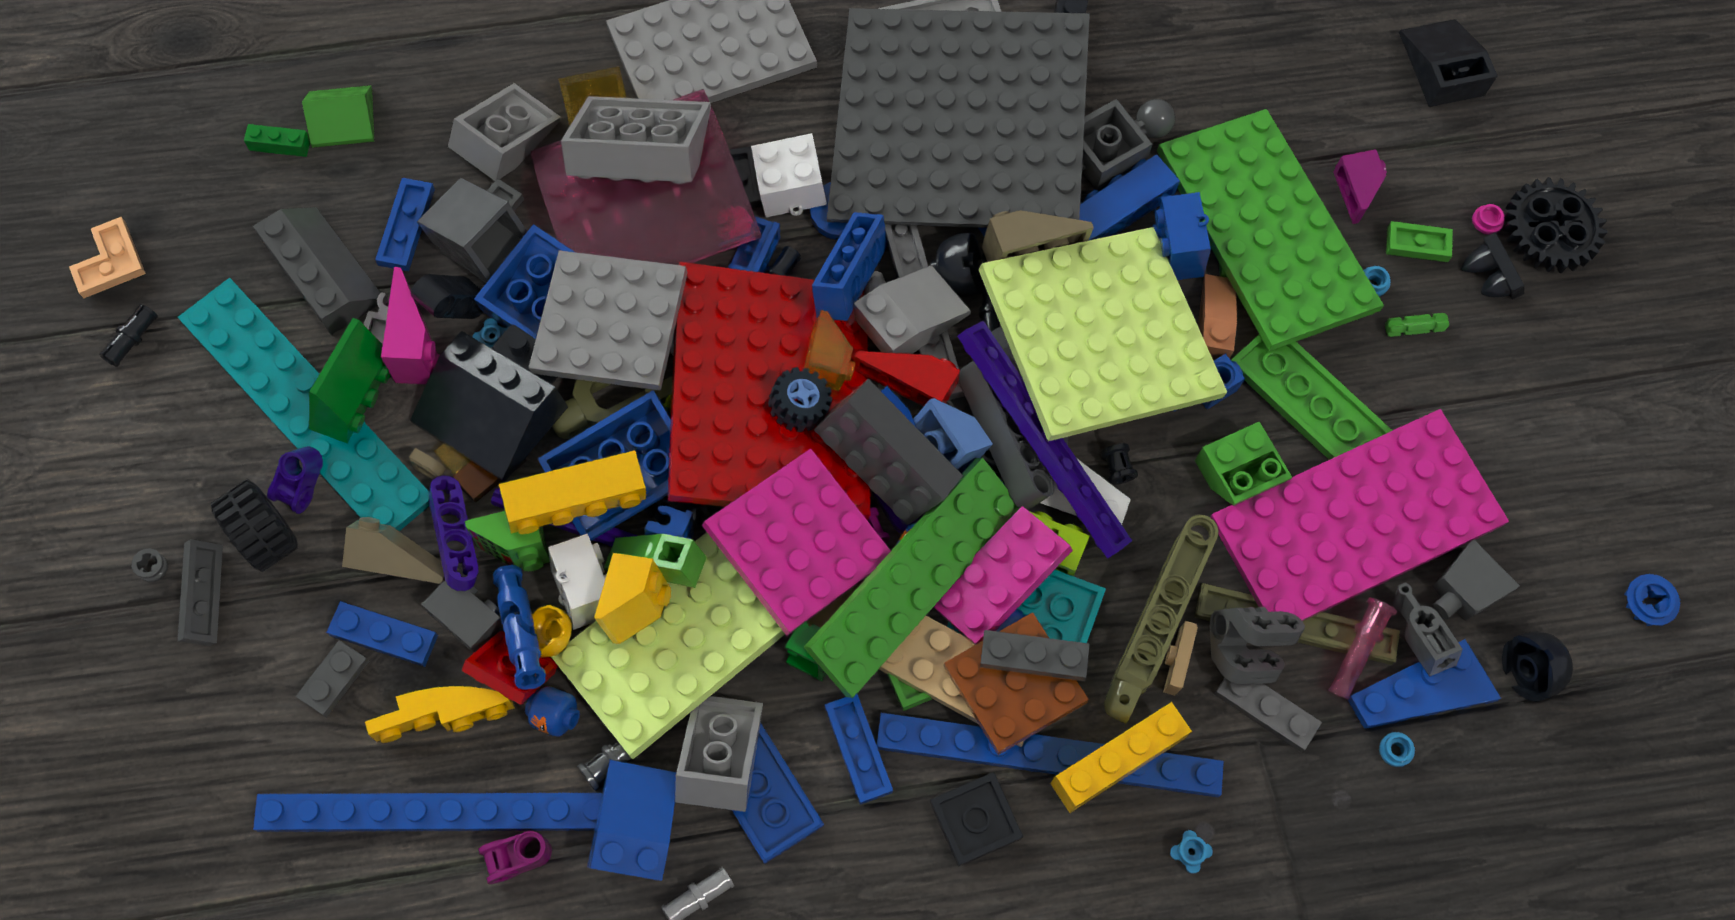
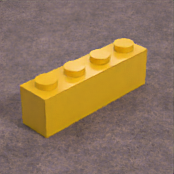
(573, 492)
(1120, 757)

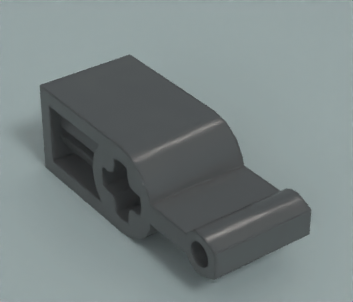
(1426, 633)

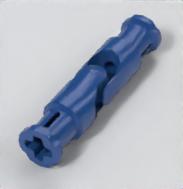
(518, 627)

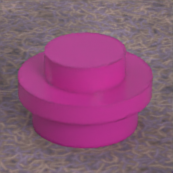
(1488, 219)

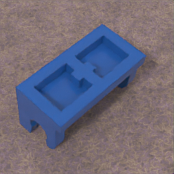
(757, 254)
(680, 524)

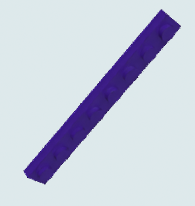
(1053, 454)

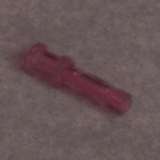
(1368, 633)

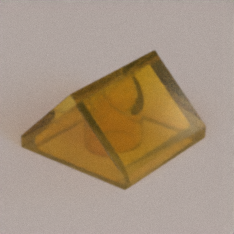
(596, 83)

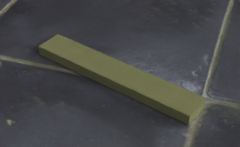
(1321, 630)

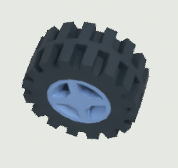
(805, 388)

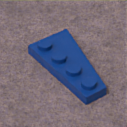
(1415, 694)

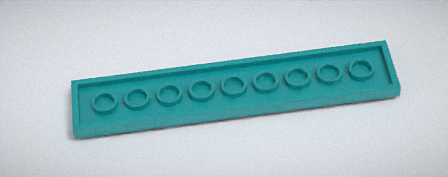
(279, 383)

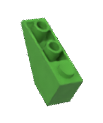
(675, 556)

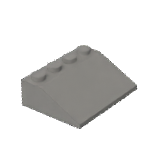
(636, 139)

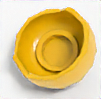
(552, 629)

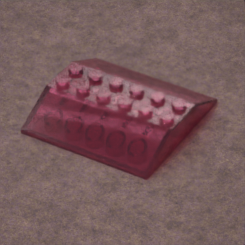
(650, 218)

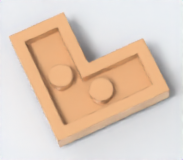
(114, 265)

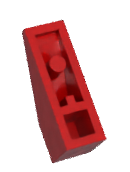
(910, 375)

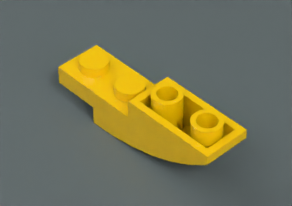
(452, 705)

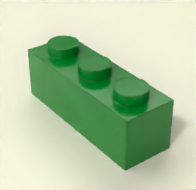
(277, 140)

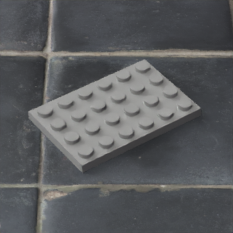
(709, 47)

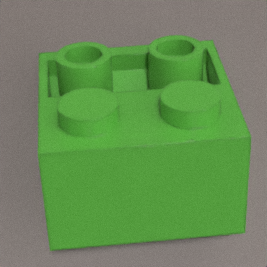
(1242, 465)

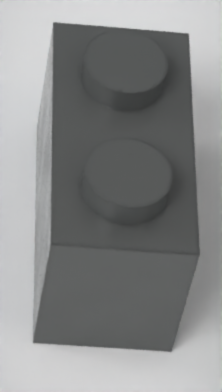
(464, 615)

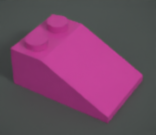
(407, 342)

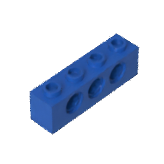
(850, 265)

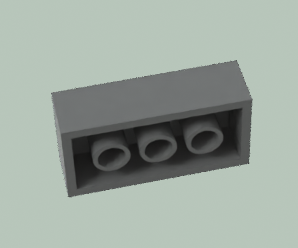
(888, 452)

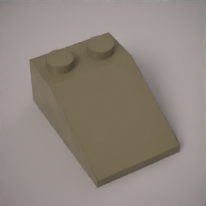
(1030, 232)

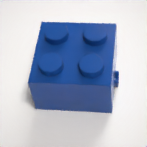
(1182, 235)

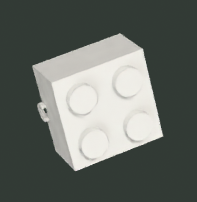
(788, 175)
(578, 577)

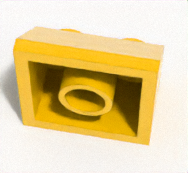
(631, 596)

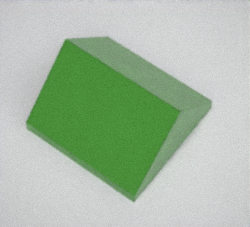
(339, 116)

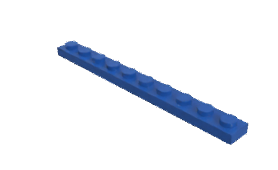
(1040, 754)
(427, 812)

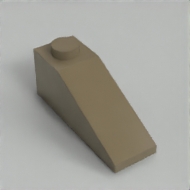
(387, 551)

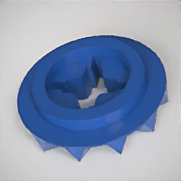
(1655, 587)

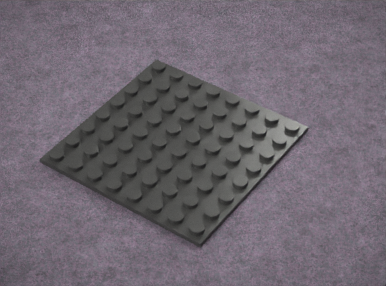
(960, 116)

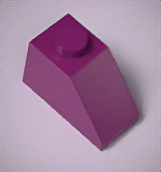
(1359, 180)

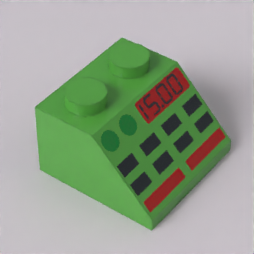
(494, 537)

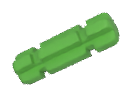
(1416, 324)

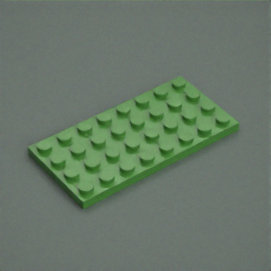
(1271, 230)

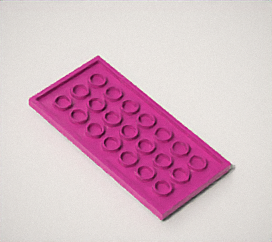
(1359, 519)

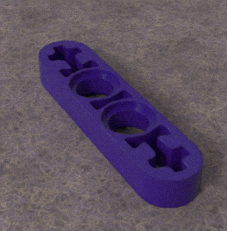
(453, 532)

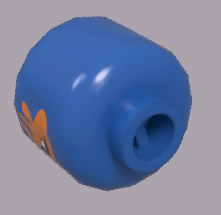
(552, 711)

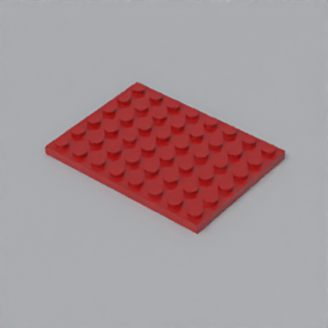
(729, 349)

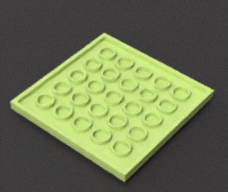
(1101, 333)

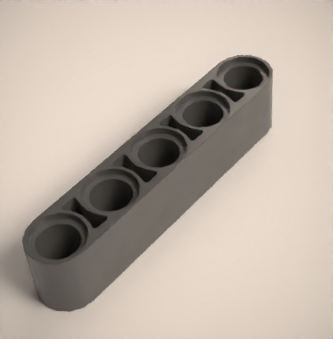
(1014, 457)

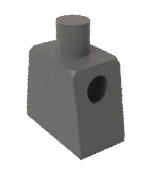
(1471, 583)

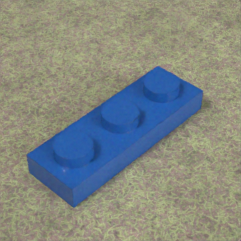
(402, 227)
(382, 634)
(858, 749)

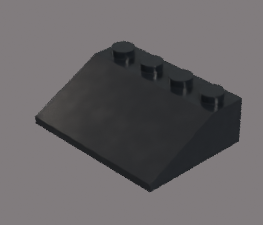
(486, 406)

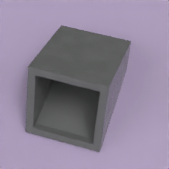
(473, 228)

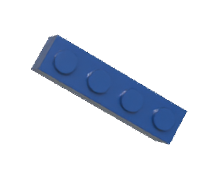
(1128, 197)

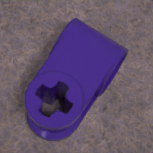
(291, 482)

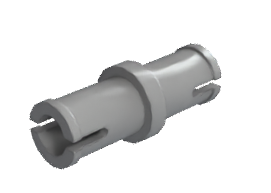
(698, 895)

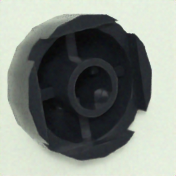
(959, 264)
(1538, 665)

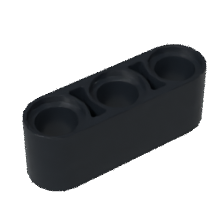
(447, 296)

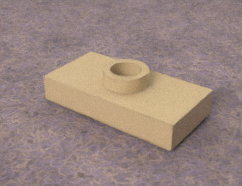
(1179, 657)

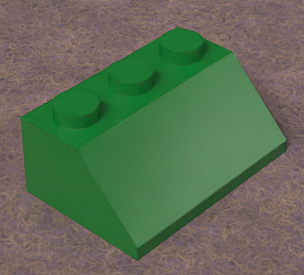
(347, 384)

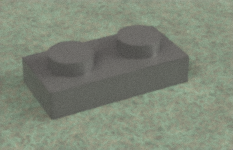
(332, 678)

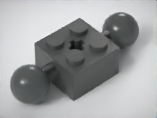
(1118, 142)

